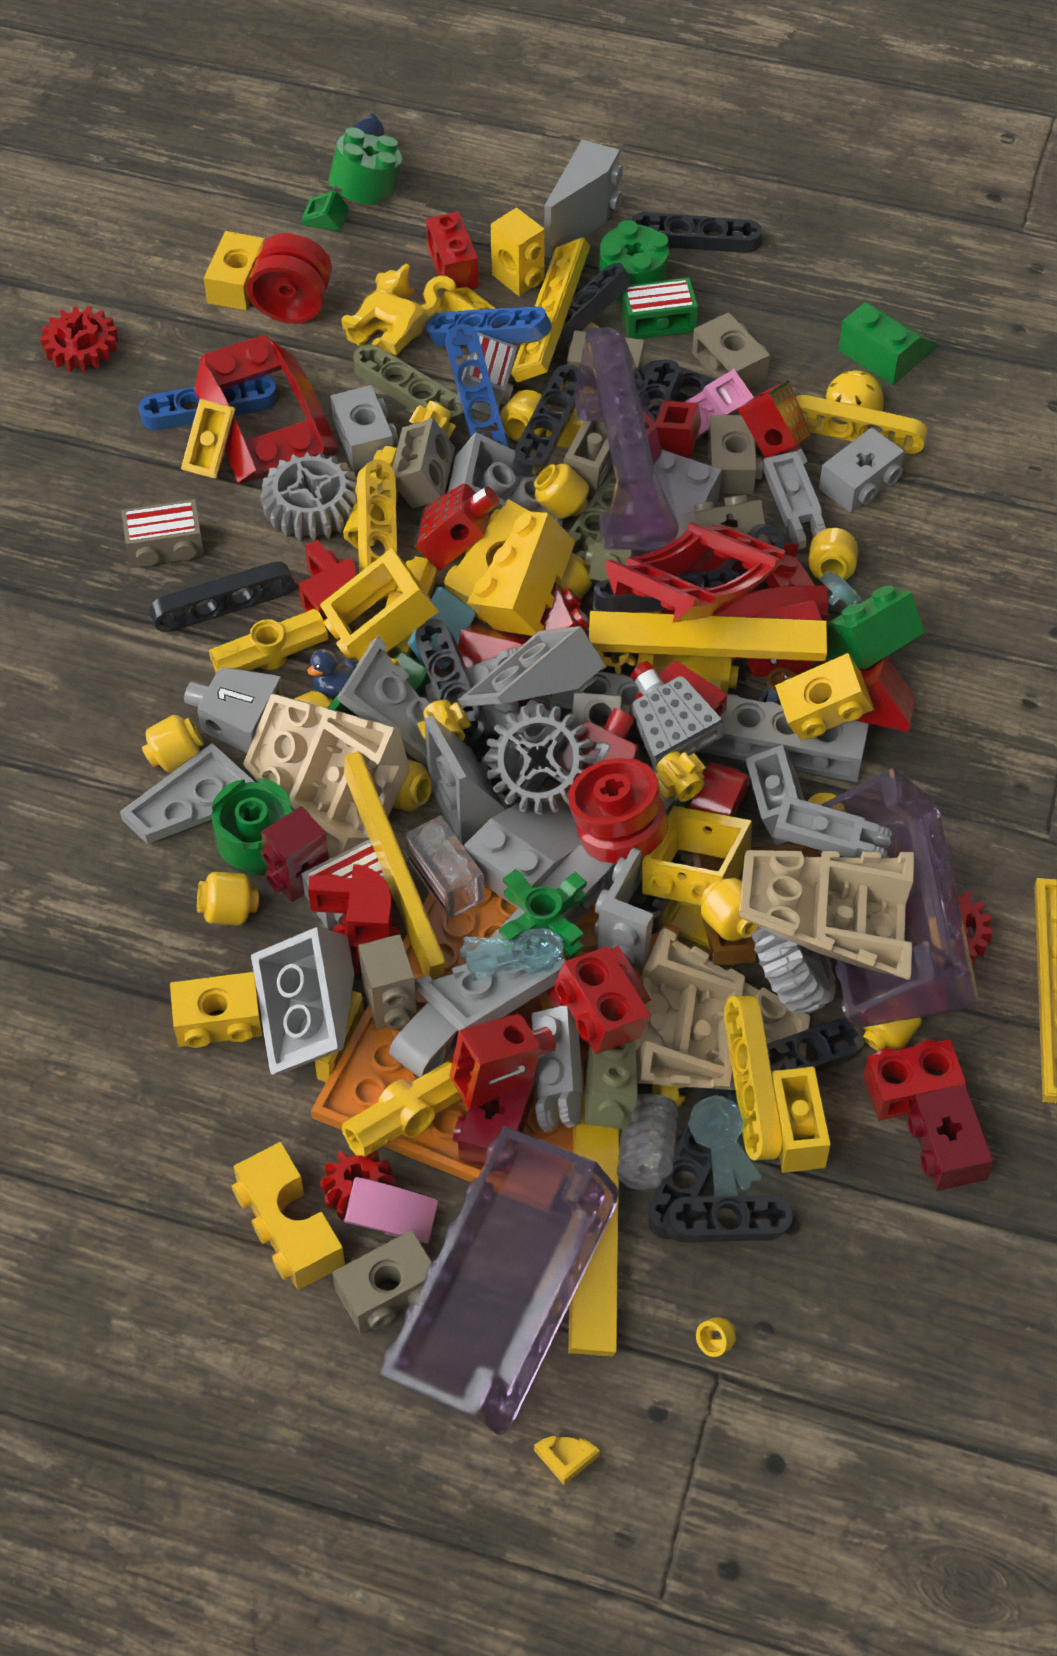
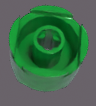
(365, 166)
(639, 249)
(239, 817)

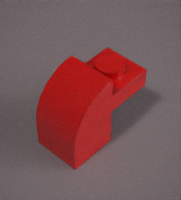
(678, 427)
(326, 578)
(722, 791)
(363, 899)

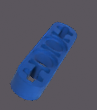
(522, 324)
(480, 393)
(177, 398)

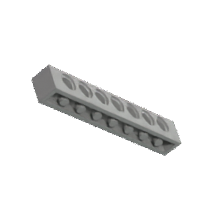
(747, 730)

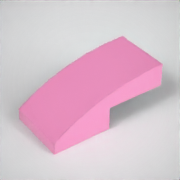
(721, 398)
(390, 1209)

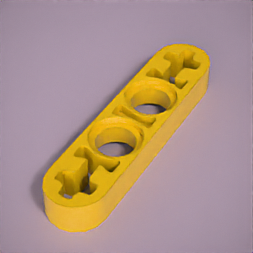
(858, 419)
(385, 498)
(752, 1077)

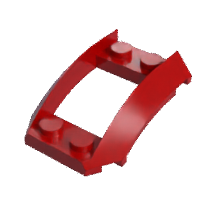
(249, 361)
(658, 571)
(787, 585)

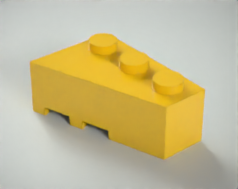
(522, 575)

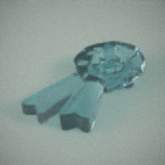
(841, 589)
(531, 951)
(717, 1126)

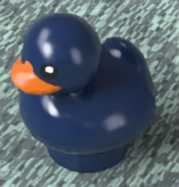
(329, 675)

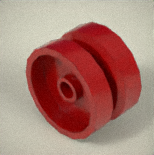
(289, 278)
(618, 809)

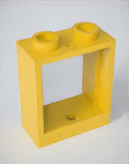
(367, 588)
(687, 832)

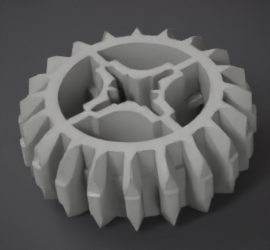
(309, 496)
(550, 743)
(795, 973)

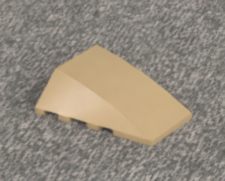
(305, 754)
(833, 904)
(686, 1028)

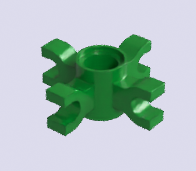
(547, 900)

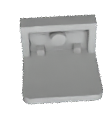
(621, 922)

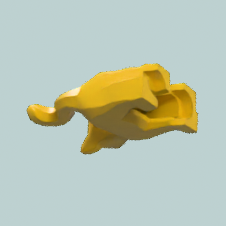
(393, 313)

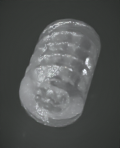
(648, 1143)

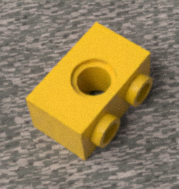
(517, 251)
(230, 270)
(804, 694)
(198, 998)
(801, 1120)

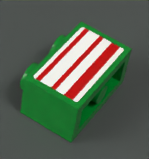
(659, 309)

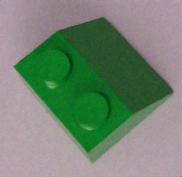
(883, 343)
(874, 627)

